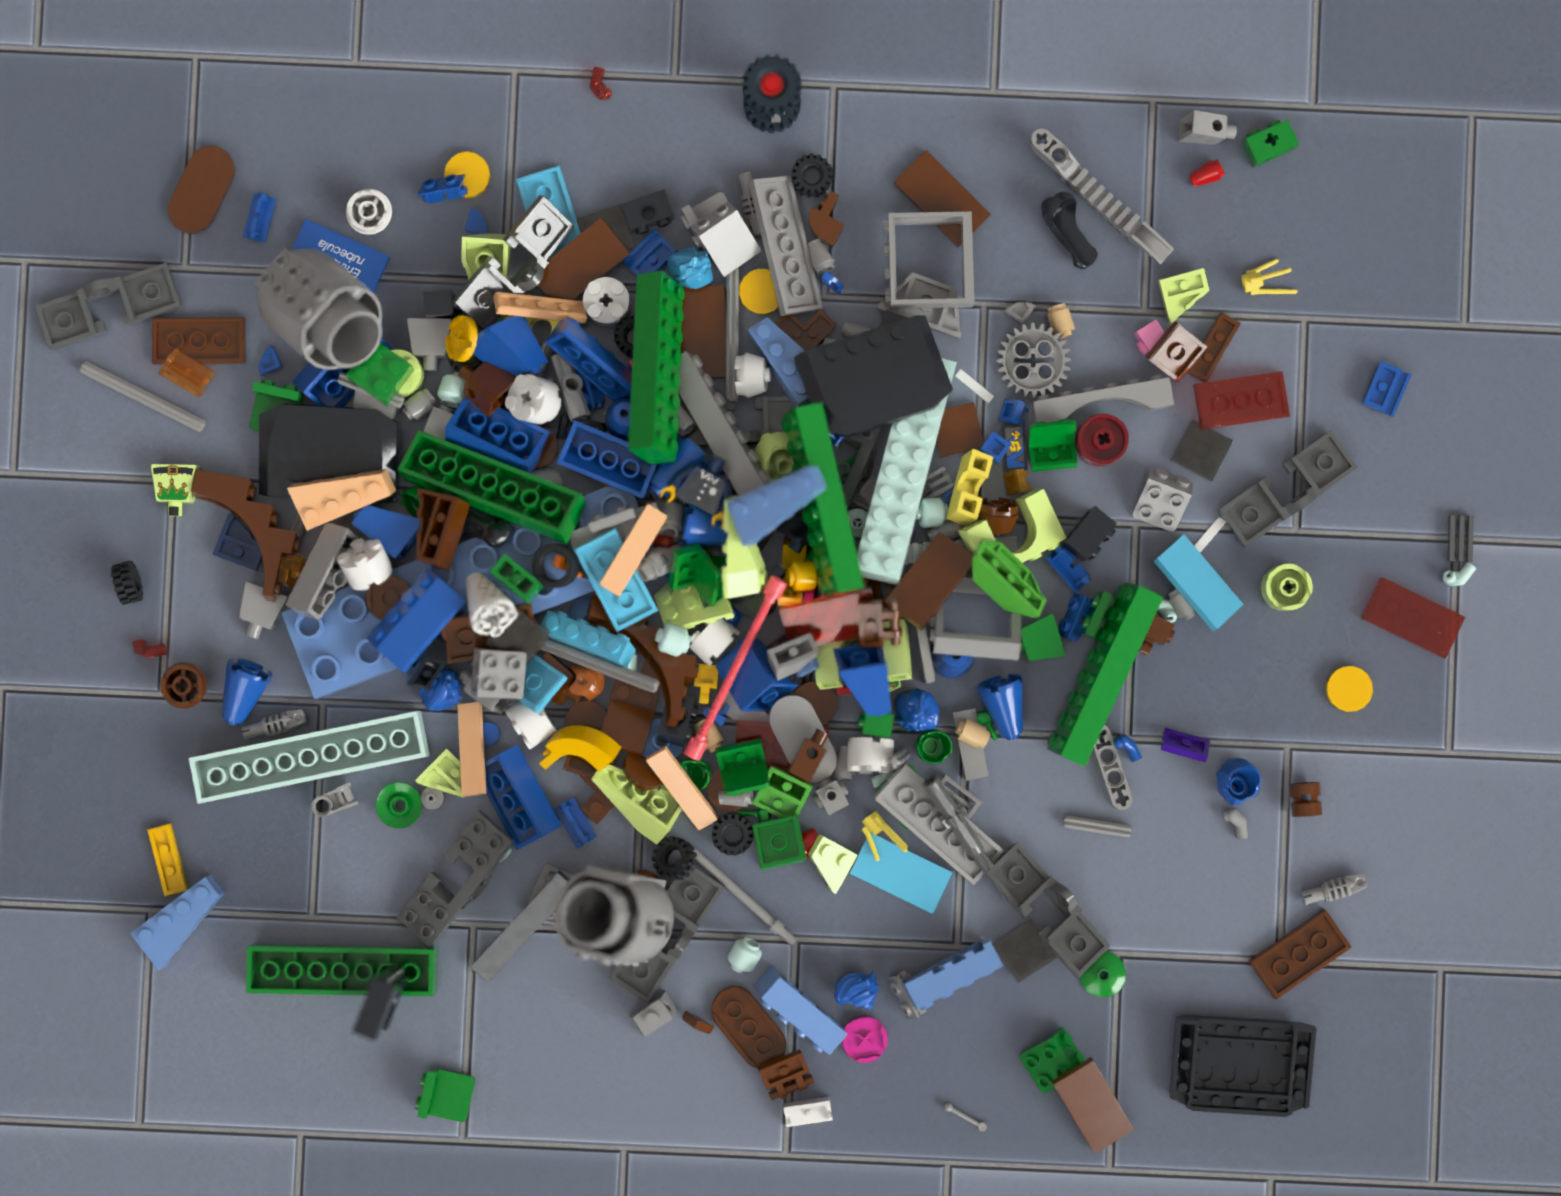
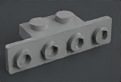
(622, 520)

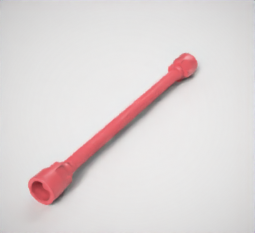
(772, 591)

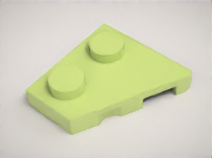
(1182, 292)
(443, 775)
(831, 861)

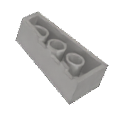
(321, 573)

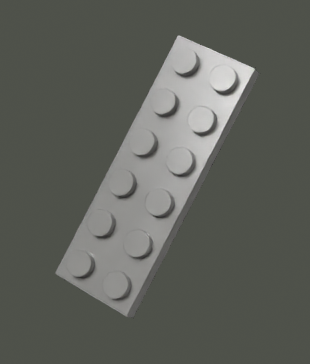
(785, 245)
(911, 804)

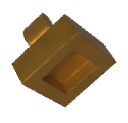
(1016, 482)

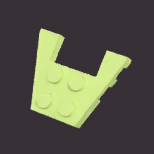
(687, 607)

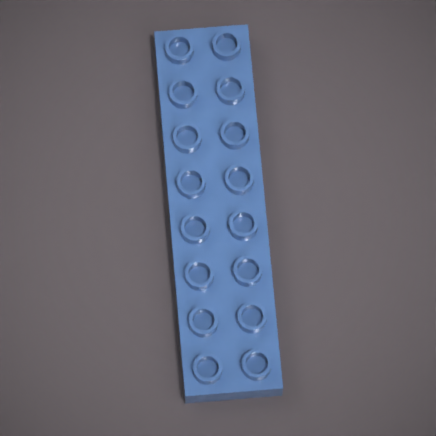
(336, 646)

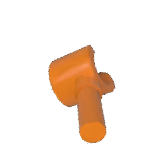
(560, 563)

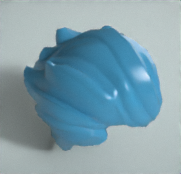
(690, 267)

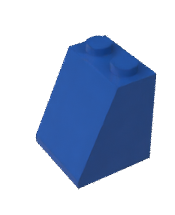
(510, 347)
(394, 530)
(866, 677)
(755, 683)

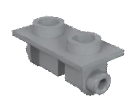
(898, 989)

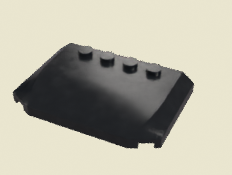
(875, 376)
(324, 443)
(1242, 1065)

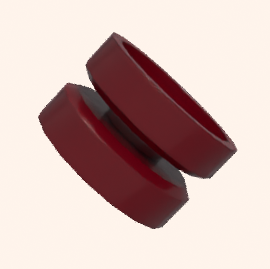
(1113, 433)

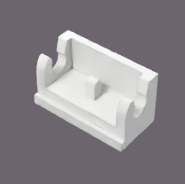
(807, 1111)

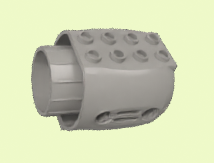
(319, 309)
(639, 917)

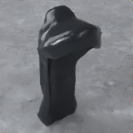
(1060, 217)
(487, 529)

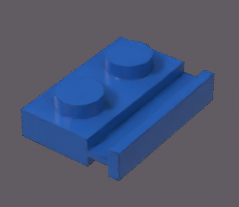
(649, 255)
(1386, 389)

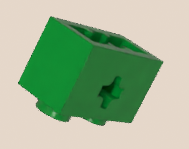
(1260, 152)
(516, 579)
(876, 725)

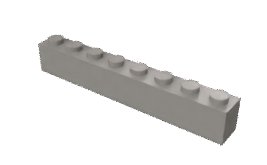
(719, 427)

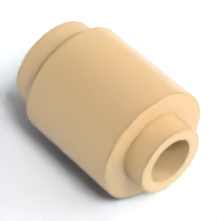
(1061, 320)
(972, 733)
(714, 737)

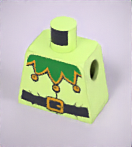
(174, 485)

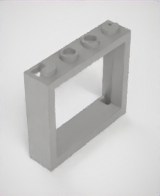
(930, 218)
(976, 645)

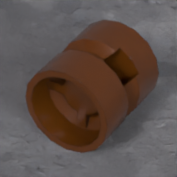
(1305, 808)

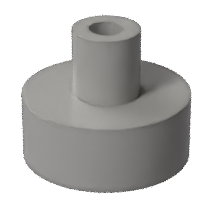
(438, 798)

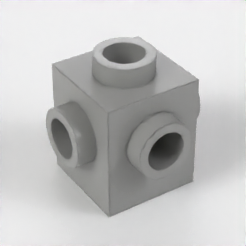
(837, 802)

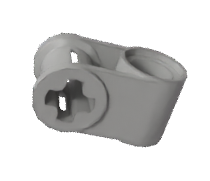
(336, 800)

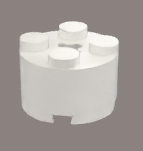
(597, 292)
(533, 399)
(365, 563)
(713, 640)
(531, 725)
(869, 755)

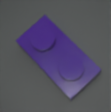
(1185, 745)

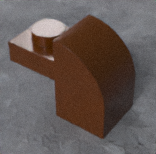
(822, 225)

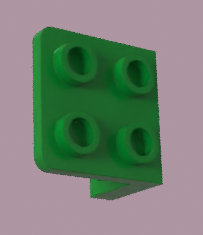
(269, 397)
(1052, 445)
(695, 568)
(1097, 617)
(742, 767)
(1051, 1059)
(445, 1094)

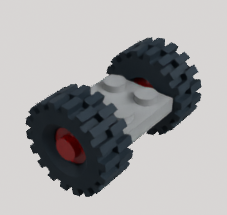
(771, 93)

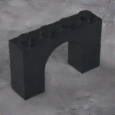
(381, 1002)

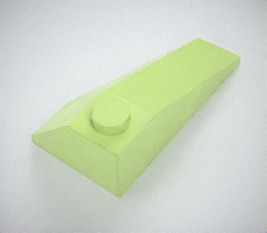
(481, 246)
(745, 565)
(647, 810)

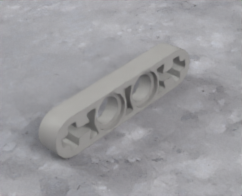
(1113, 765)

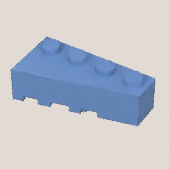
(780, 354)
(770, 505)
(171, 927)
(952, 973)
(799, 1011)

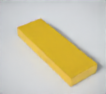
(167, 859)

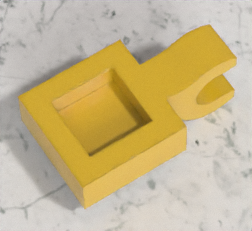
(706, 679)

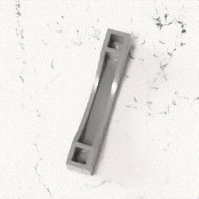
(1148, 395)

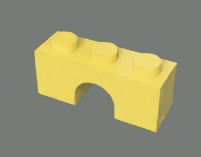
(964, 502)

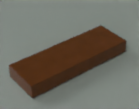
(1216, 342)

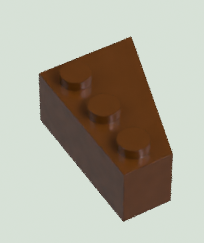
(439, 528)

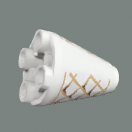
(488, 606)

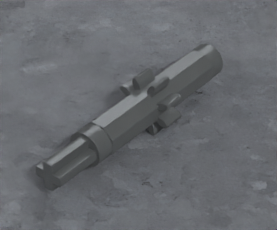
(954, 816)

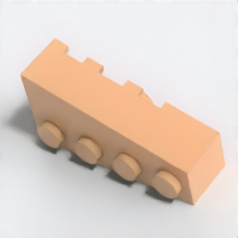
(334, 497)

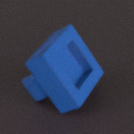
(1012, 411)
(995, 447)
(720, 718)

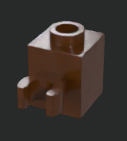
(1159, 632)

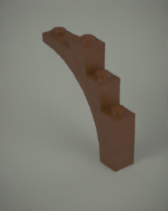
(236, 495)
(672, 671)

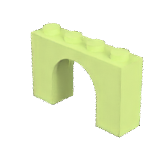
(1042, 528)
(896, 658)

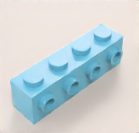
(589, 639)

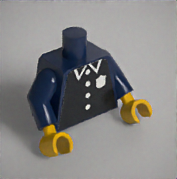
(702, 487)

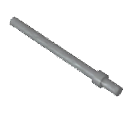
(776, 926)

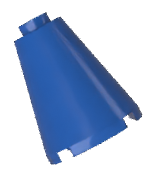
(614, 422)
(687, 454)
(699, 530)
(949, 667)
(242, 689)
(1004, 703)

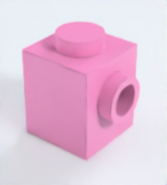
(1148, 336)

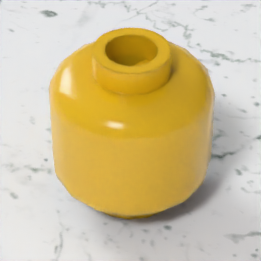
(802, 576)

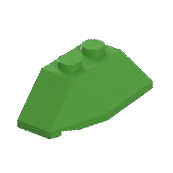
(1006, 579)

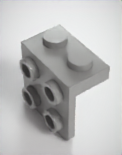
(701, 210)
(1163, 499)

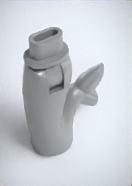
(658, 560)

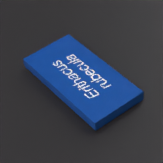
(358, 259)

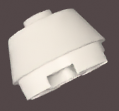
(368, 211)
(751, 375)

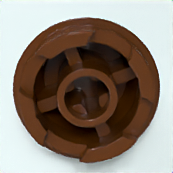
(999, 514)
(183, 685)

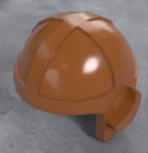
(587, 682)

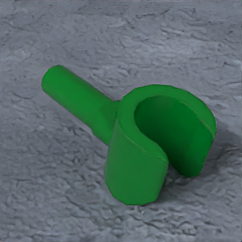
(848, 463)
(984, 717)
(762, 814)

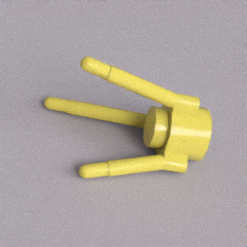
(1252, 281)
(875, 824)

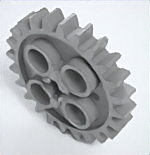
(1033, 339)

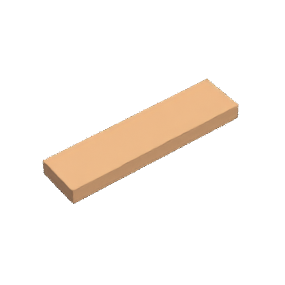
(539, 307)
(633, 550)
(471, 749)
(682, 788)

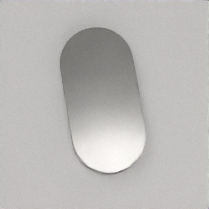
(792, 722)

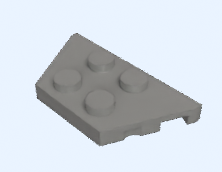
(920, 287)

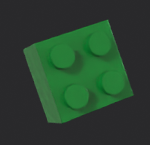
(381, 374)

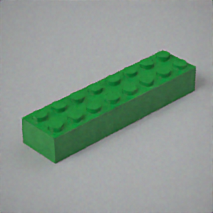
(656, 368)
(493, 487)
(827, 513)
(1104, 673)
(336, 968)

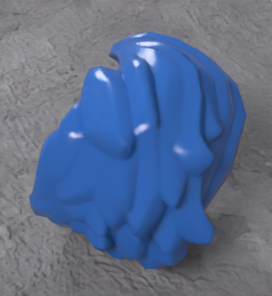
(443, 692)
(916, 710)
(1238, 781)
(857, 990)

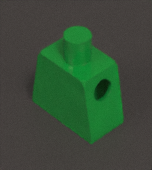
(1041, 640)

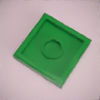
(779, 842)

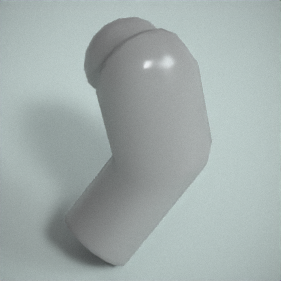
(1238, 820)

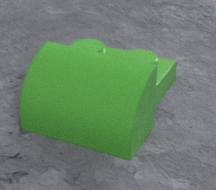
(784, 795)

